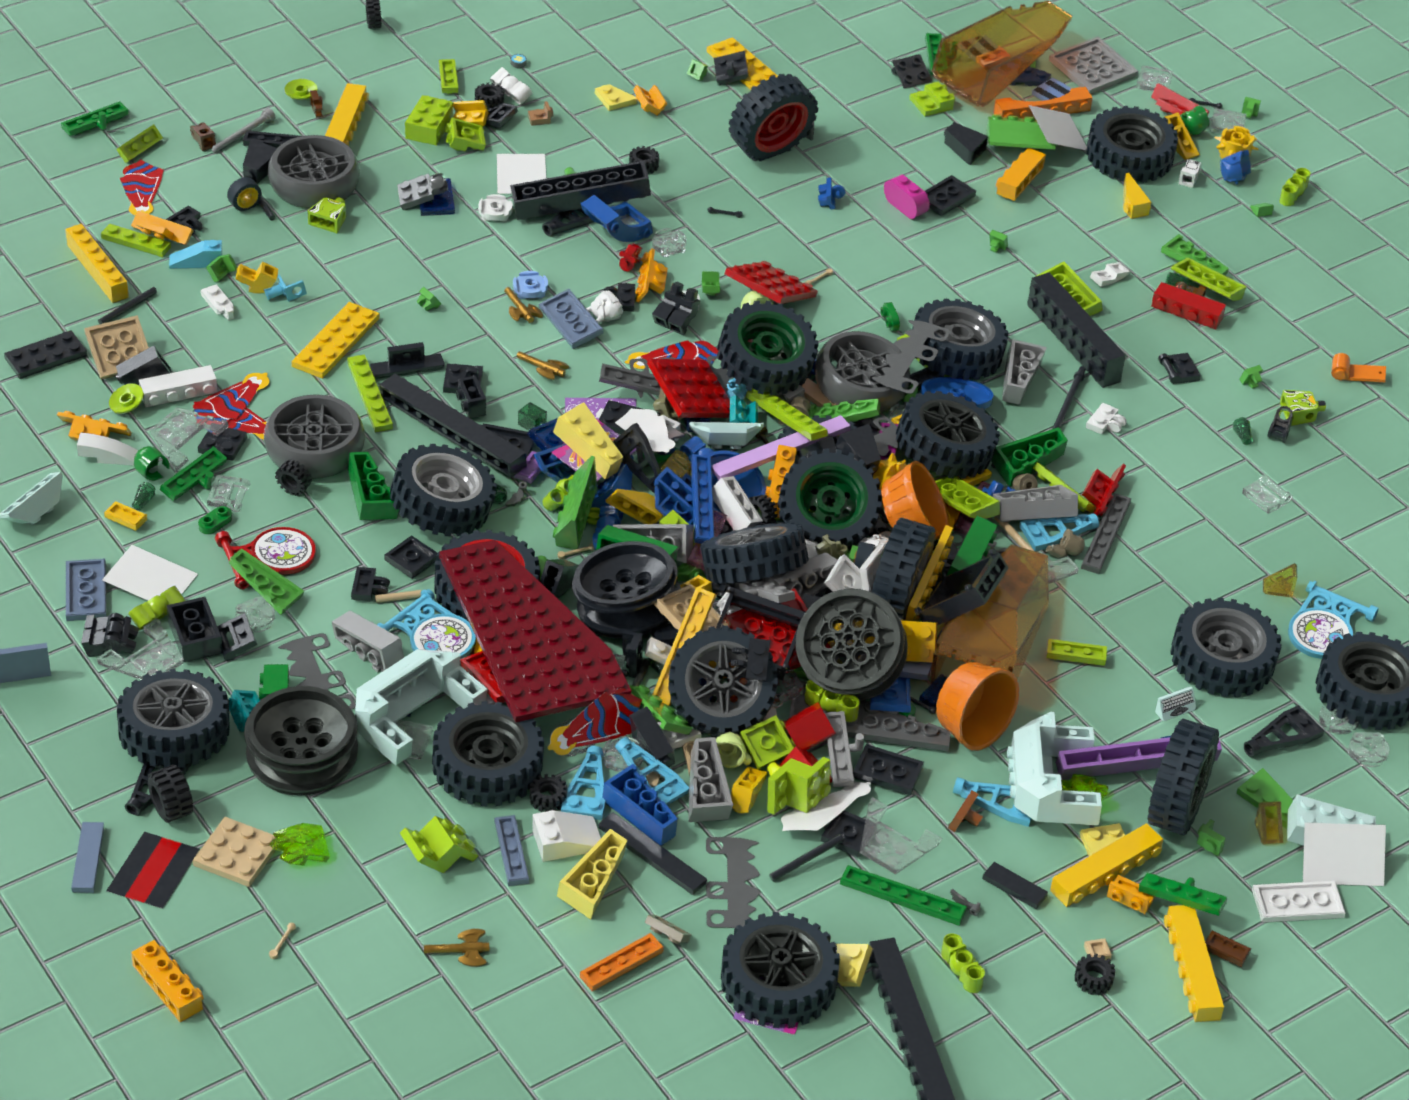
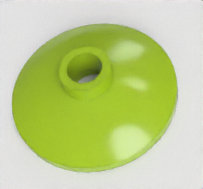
(300, 88)
(126, 398)

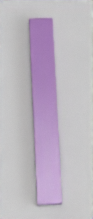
(767, 452)

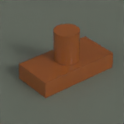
(966, 813)

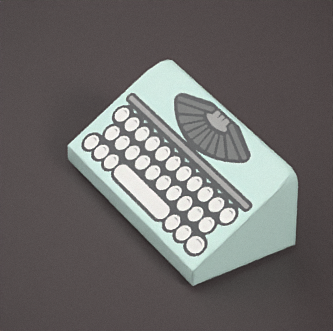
(1176, 704)

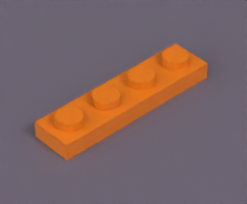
(621, 962)

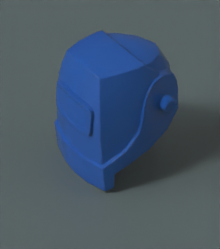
(1236, 166)

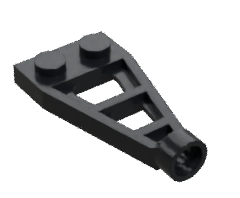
(556, 226)
(628, 442)
(1298, 719)
(140, 800)

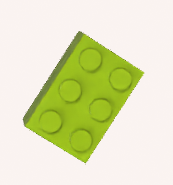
(428, 120)

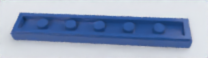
(702, 498)

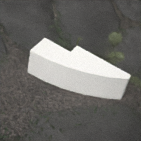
(105, 449)

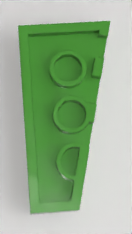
(1180, 250)
(850, 412)
(268, 583)

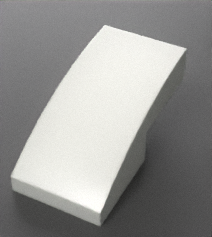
(1112, 273)

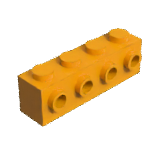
(1020, 174)
(167, 980)

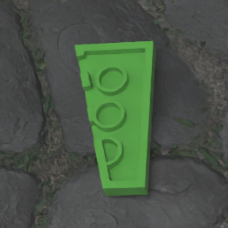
(661, 712)
(1264, 788)

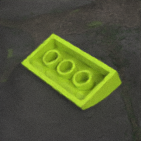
(1210, 279)
(1076, 288)
(967, 498)

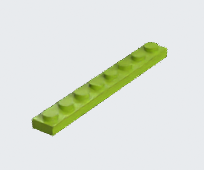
(788, 414)

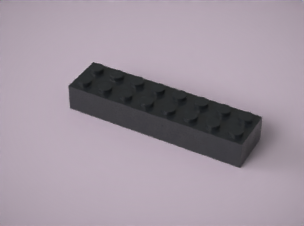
(570, 190)
(1076, 330)

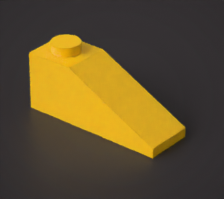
(1185, 146)
(1135, 201)
(635, 504)
(746, 789)

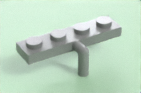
(766, 590)
(840, 749)

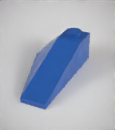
(619, 480)

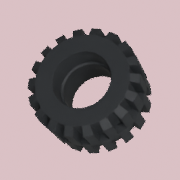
(170, 793)

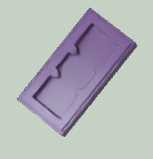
(530, 472)

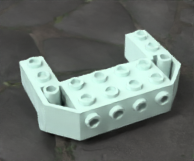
(406, 688)
(1032, 779)

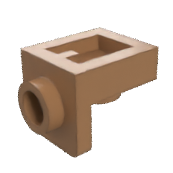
(541, 116)

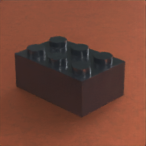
(194, 629)

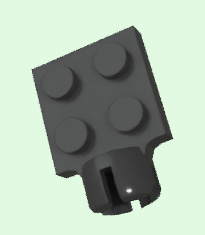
(421, 189)

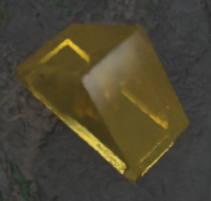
(1282, 582)
(1269, 822)

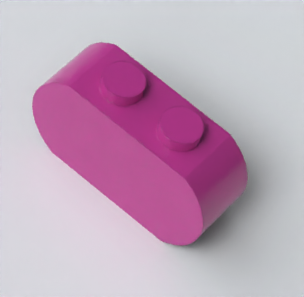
(906, 196)

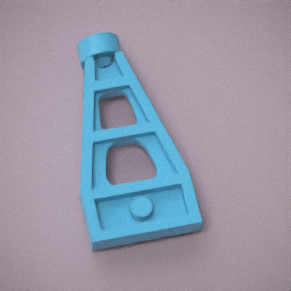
(1039, 538)
(671, 788)
(581, 804)
(1013, 815)

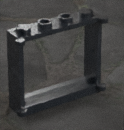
(978, 581)
(768, 609)

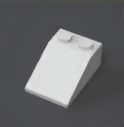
(564, 834)

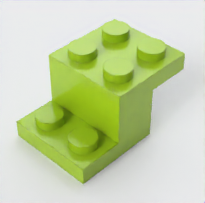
(798, 785)
(439, 844)

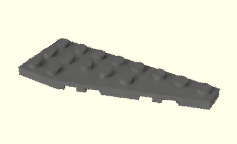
(888, 727)

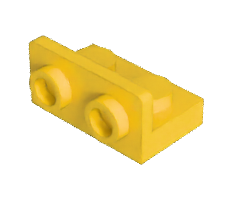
(471, 111)

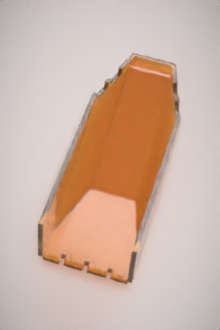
(1008, 38)
(1007, 624)

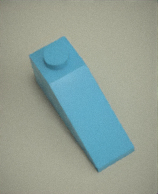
(197, 255)

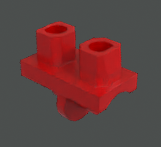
(630, 257)

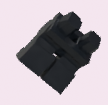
(677, 308)
(108, 633)

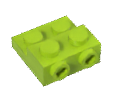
(933, 99)
(464, 134)
(767, 742)

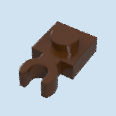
(316, 103)

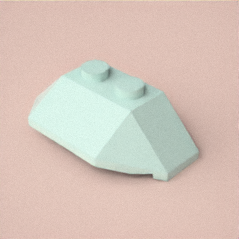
(726, 434)
(36, 501)

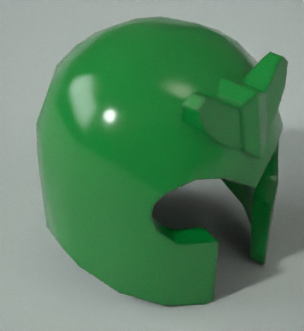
(1195, 120)
(148, 458)

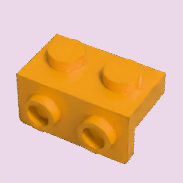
(650, 100)
(1127, 893)

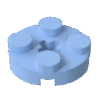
(536, 290)

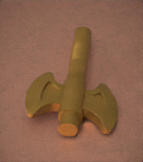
(521, 310)
(545, 369)
(470, 947)

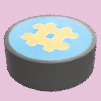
(518, 60)

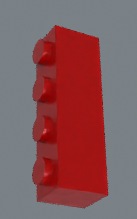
(1188, 305)

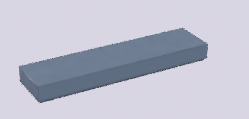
(511, 850)
(87, 857)

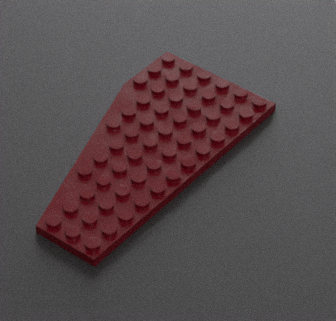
(530, 639)

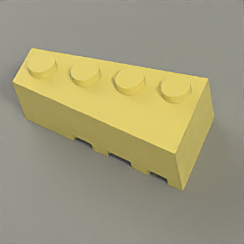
(587, 438)
(590, 877)

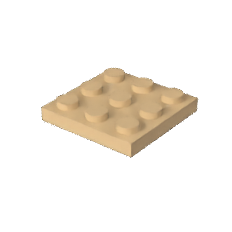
(115, 343)
(675, 606)
(235, 852)

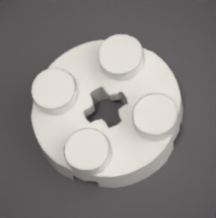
(488, 212)

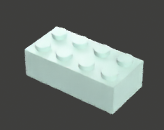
(1309, 810)

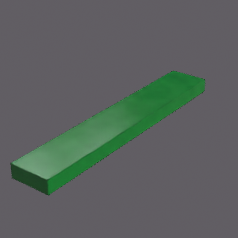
(903, 895)

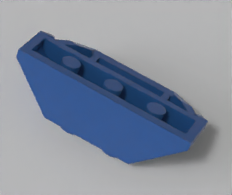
(552, 465)
(673, 494)

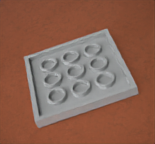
(1093, 65)

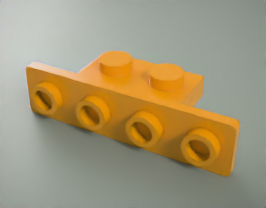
(161, 228)
(652, 276)
(87, 424)
(784, 460)

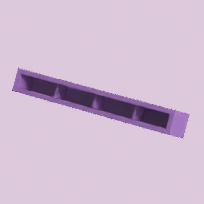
(1114, 758)

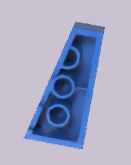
(639, 804)

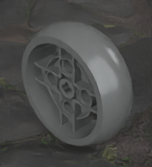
(313, 169)
(858, 360)
(316, 433)

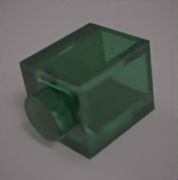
(531, 416)

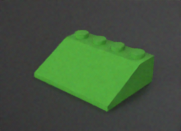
(1016, 132)
(576, 506)

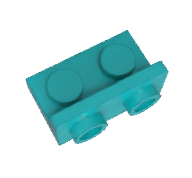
(741, 412)
(241, 705)

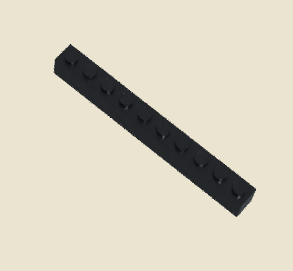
(453, 425)
(908, 1022)

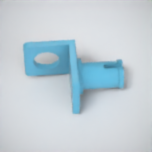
(281, 289)
(735, 389)

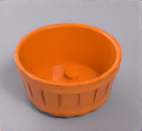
(914, 497)
(978, 704)

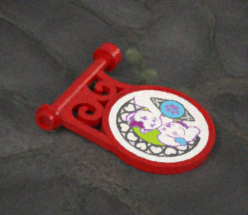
(279, 548)

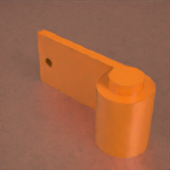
(1345, 371)

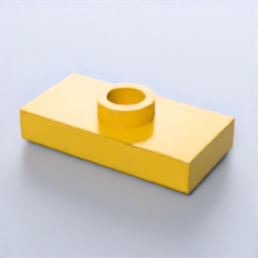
(125, 516)

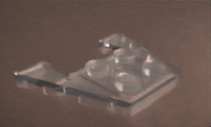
(178, 429)
(155, 656)
(890, 847)

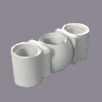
(512, 86)

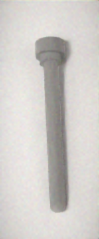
(267, 116)

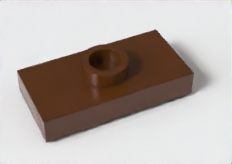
(1227, 948)

